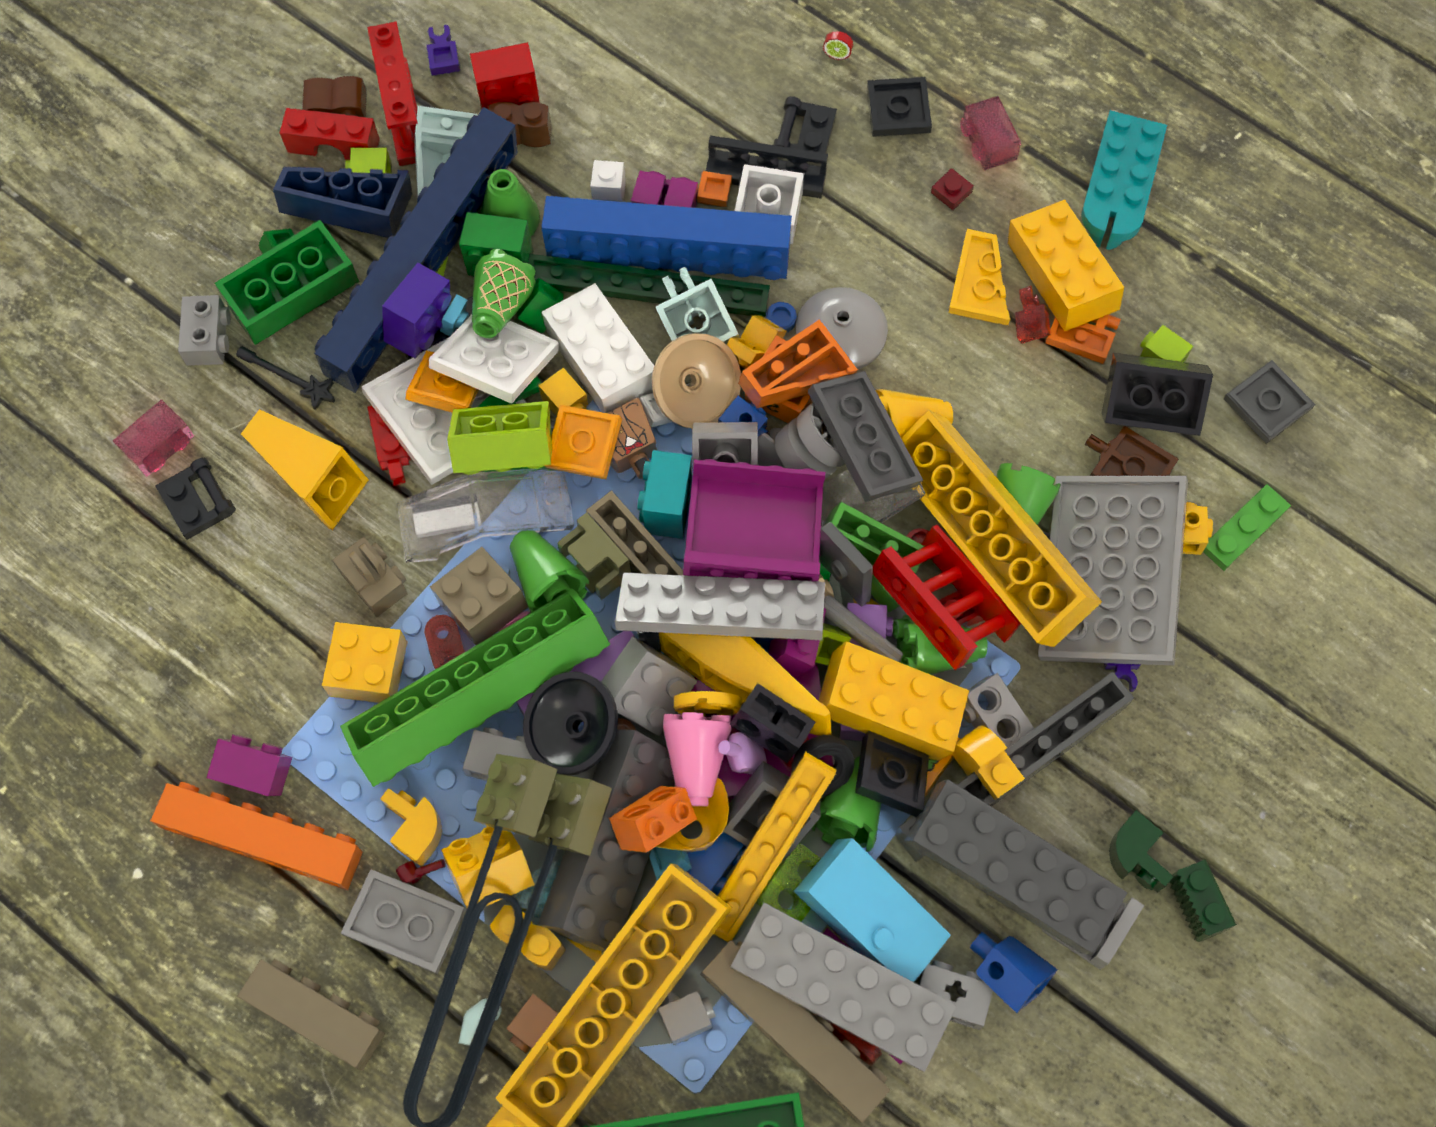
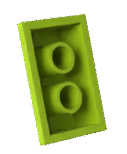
(500, 437)

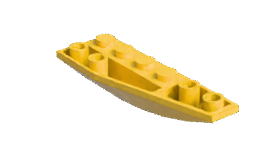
(736, 667)

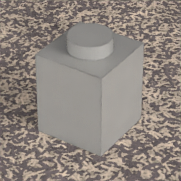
(687, 1017)

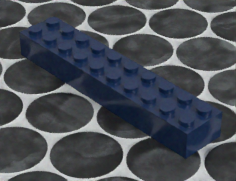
(424, 238)

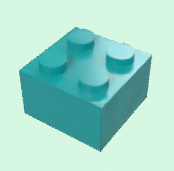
(666, 494)

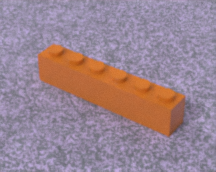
(258, 836)

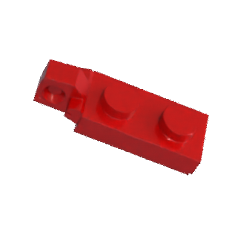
(389, 451)

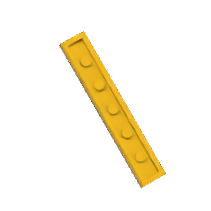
(773, 841)

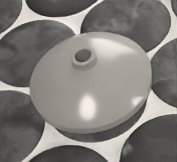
(861, 335)

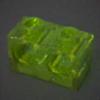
(787, 879)

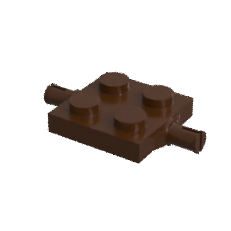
(1130, 456)

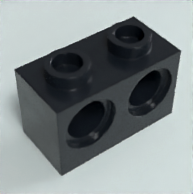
(772, 723)

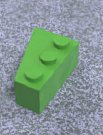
(870, 539)

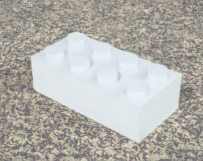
(599, 349)

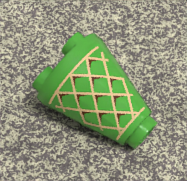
(499, 291)

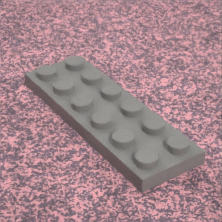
(721, 606)
(844, 987)

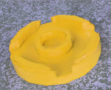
(707, 703)

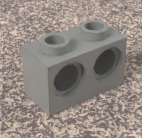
(1000, 708)

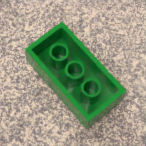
(287, 282)

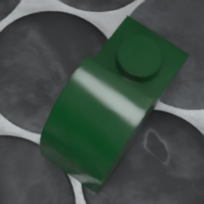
(1130, 849)

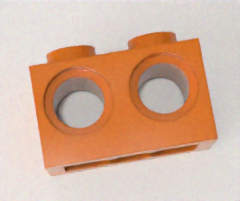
(653, 819)

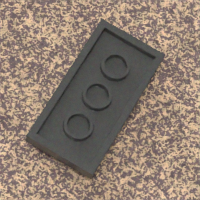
(865, 436)

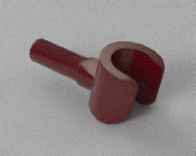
(411, 874)

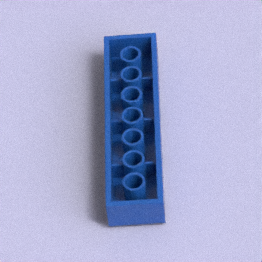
(667, 237)

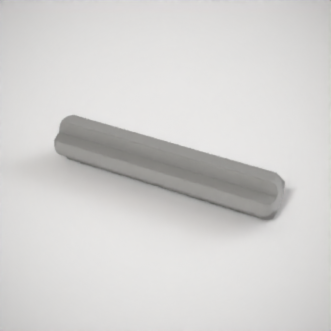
(859, 630)

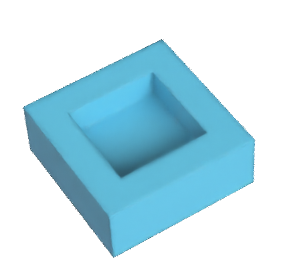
(455, 315)

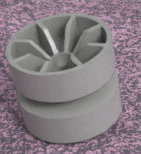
(808, 444)

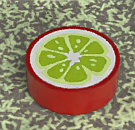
(838, 45)

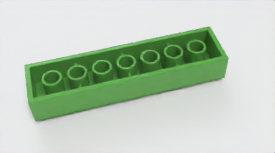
(473, 687)

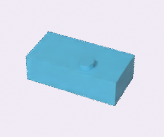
(871, 910)

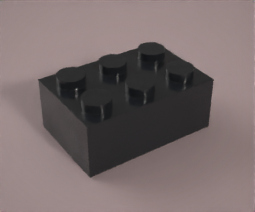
(1157, 394)

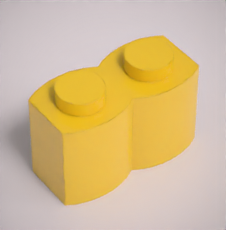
(539, 945)

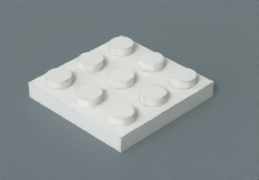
(496, 364)

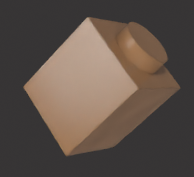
(531, 1023)

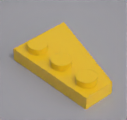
(979, 281)

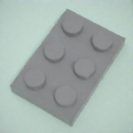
(403, 921)

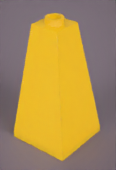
(308, 464)

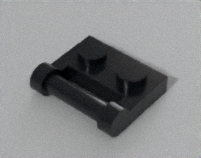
(815, 128)
(186, 504)

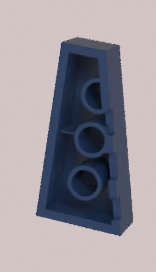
(345, 199)

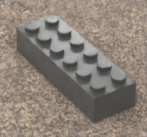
(1016, 867)
(597, 890)

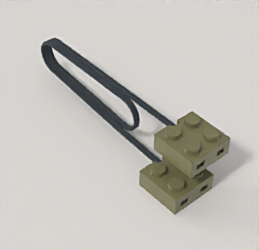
(551, 811)

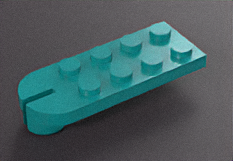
(1122, 177)

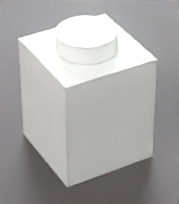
(608, 181)

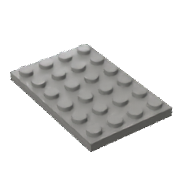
(1129, 550)

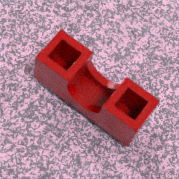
(306, 130)

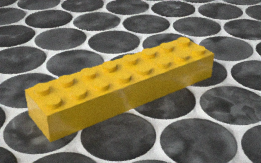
(997, 533)
(614, 1001)

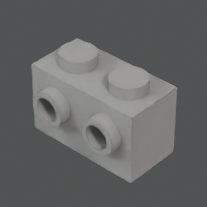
(203, 330)

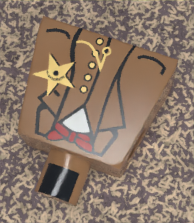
(634, 439)

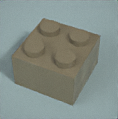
(479, 596)

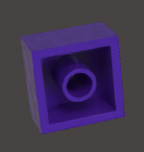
(416, 310)

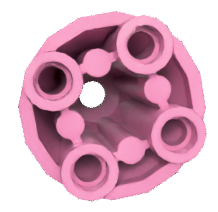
(695, 753)

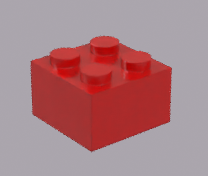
(505, 75)

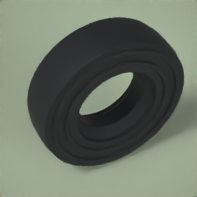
(829, 745)

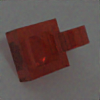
(1033, 320)

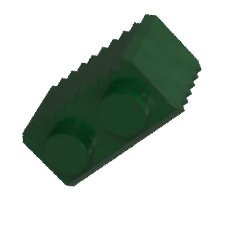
(1201, 901)

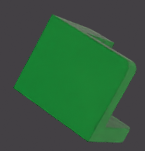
(541, 299)

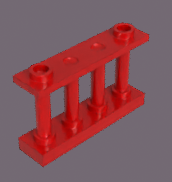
(395, 89)
(926, 610)

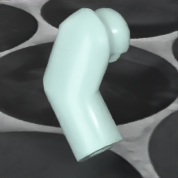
(471, 1021)

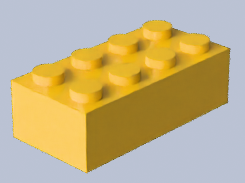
(1065, 265)
(893, 700)

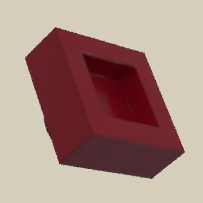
(952, 189)

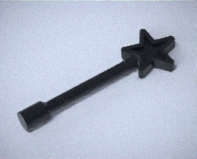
(315, 390)

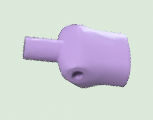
(742, 753)

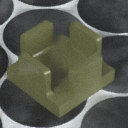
(596, 556)

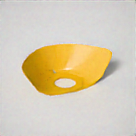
(712, 819)

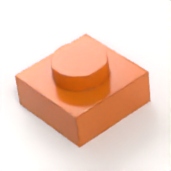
(714, 189)

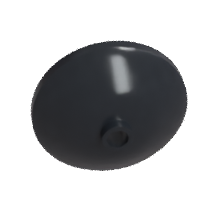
(554, 721)

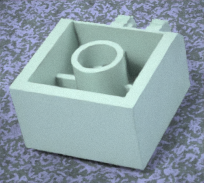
(699, 300)

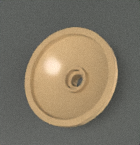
(712, 385)

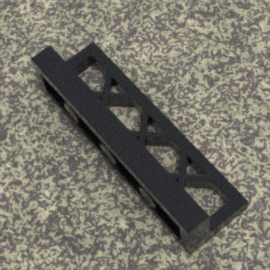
(733, 161)

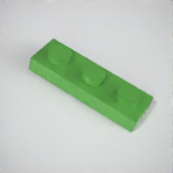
(1245, 527)

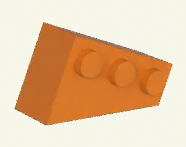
(795, 367)

